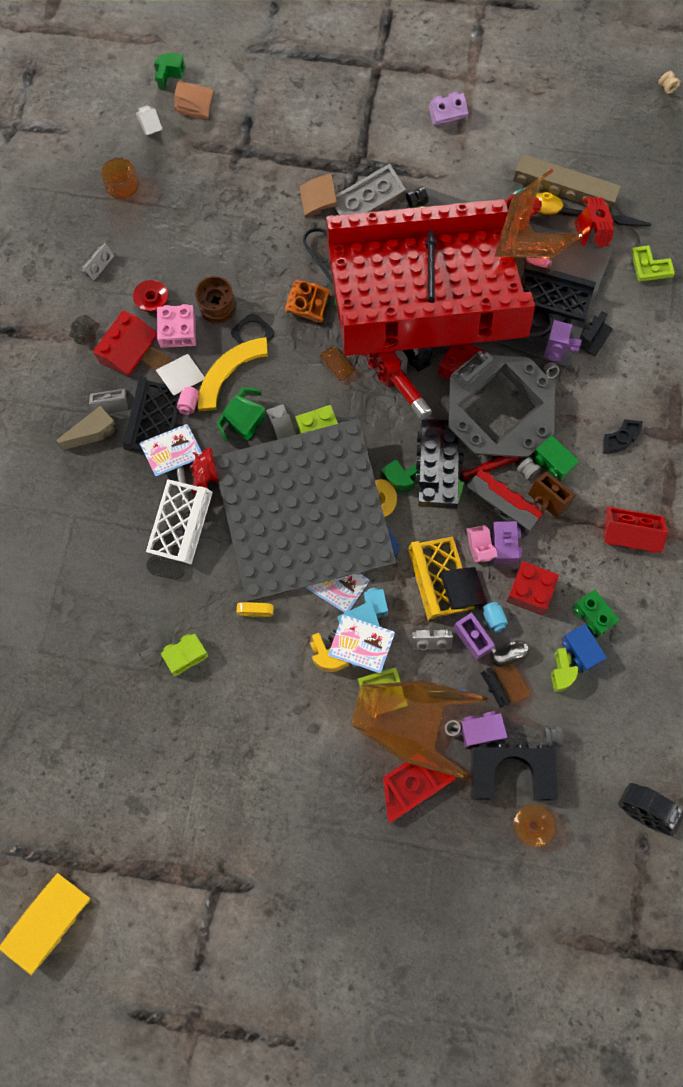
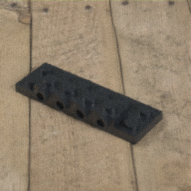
(437, 465)

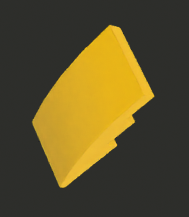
(44, 924)

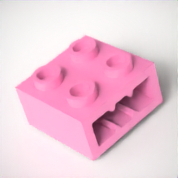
(176, 326)

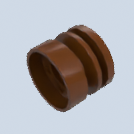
(213, 291)

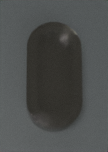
(165, 567)
(509, 653)

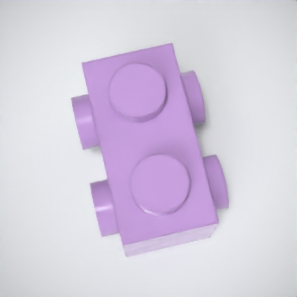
(448, 108)

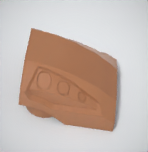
(192, 100)

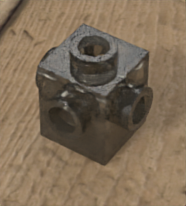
(84, 330)

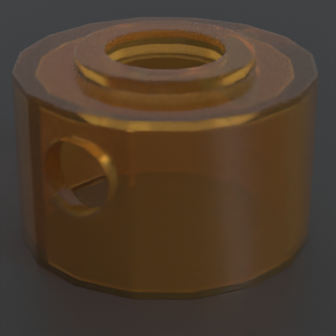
(116, 170)

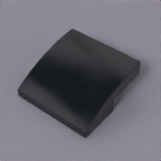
(463, 588)

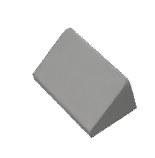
(109, 400)

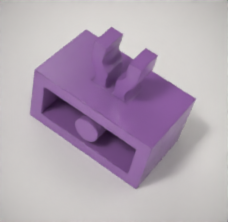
(559, 341)
(505, 540)

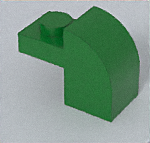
(167, 66)
(398, 477)

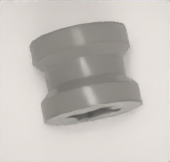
(528, 468)

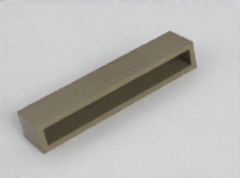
(564, 181)

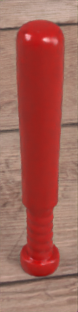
(489, 465)

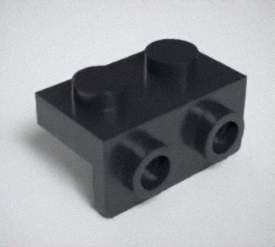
(597, 335)

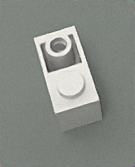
(148, 120)

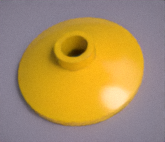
(550, 203)
(387, 496)

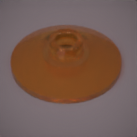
(545, 825)

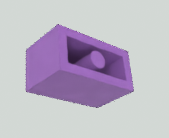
(473, 636)
(483, 729)

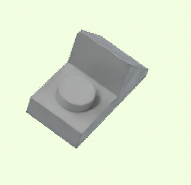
(280, 422)

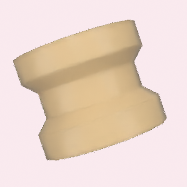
(669, 82)

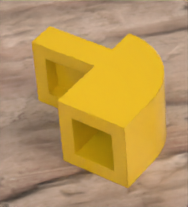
(322, 659)

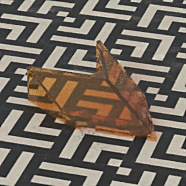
(518, 236)

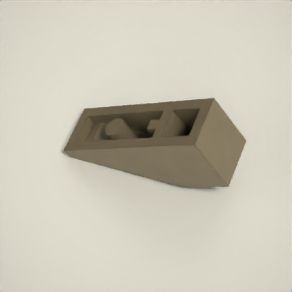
(91, 429)

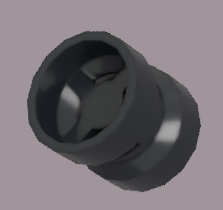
(417, 197)

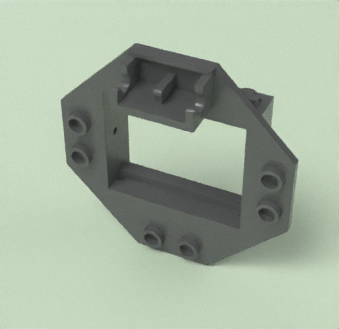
(528, 379)

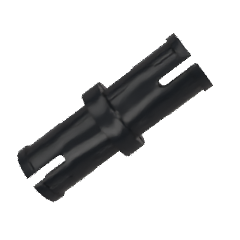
(495, 687)

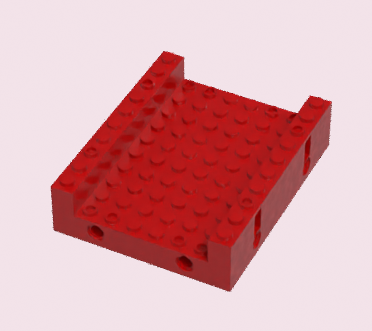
(382, 278)

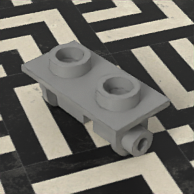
(98, 262)
(423, 641)

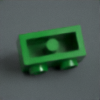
(555, 458)
(595, 613)

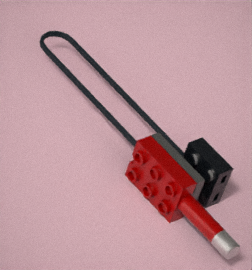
(392, 365)

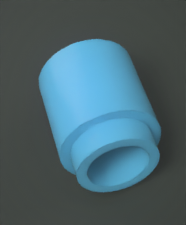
(495, 617)

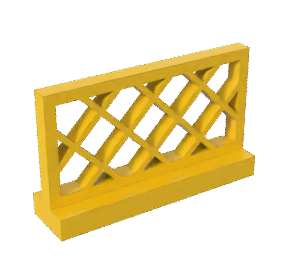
(423, 576)

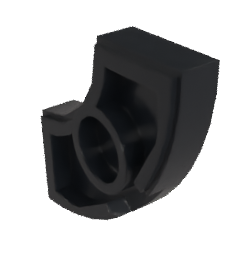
(623, 437)

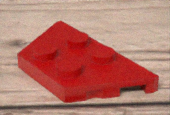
(410, 786)

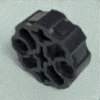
(651, 809)

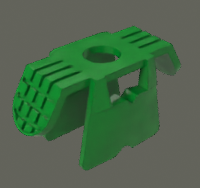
(243, 414)

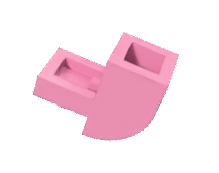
(480, 544)

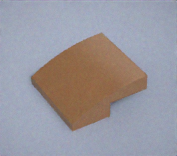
(318, 195)

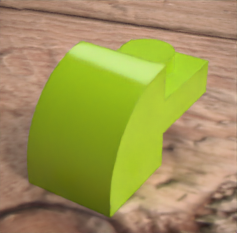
(563, 675)

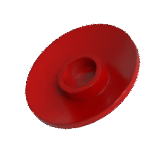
(147, 290)

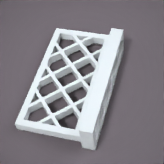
(193, 527)

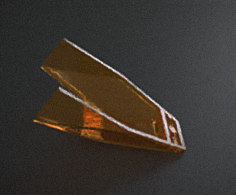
(408, 719)

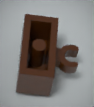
(551, 495)

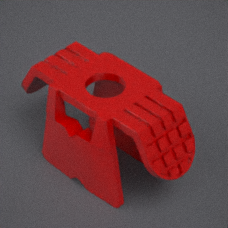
(601, 223)

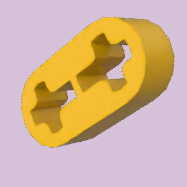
(255, 609)

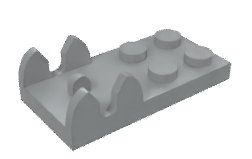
(372, 193)

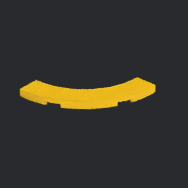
(224, 367)

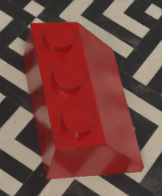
(124, 343)
(634, 529)

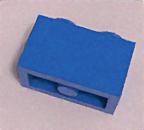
(583, 648)

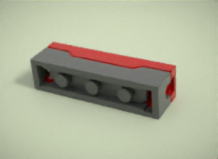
(503, 501)

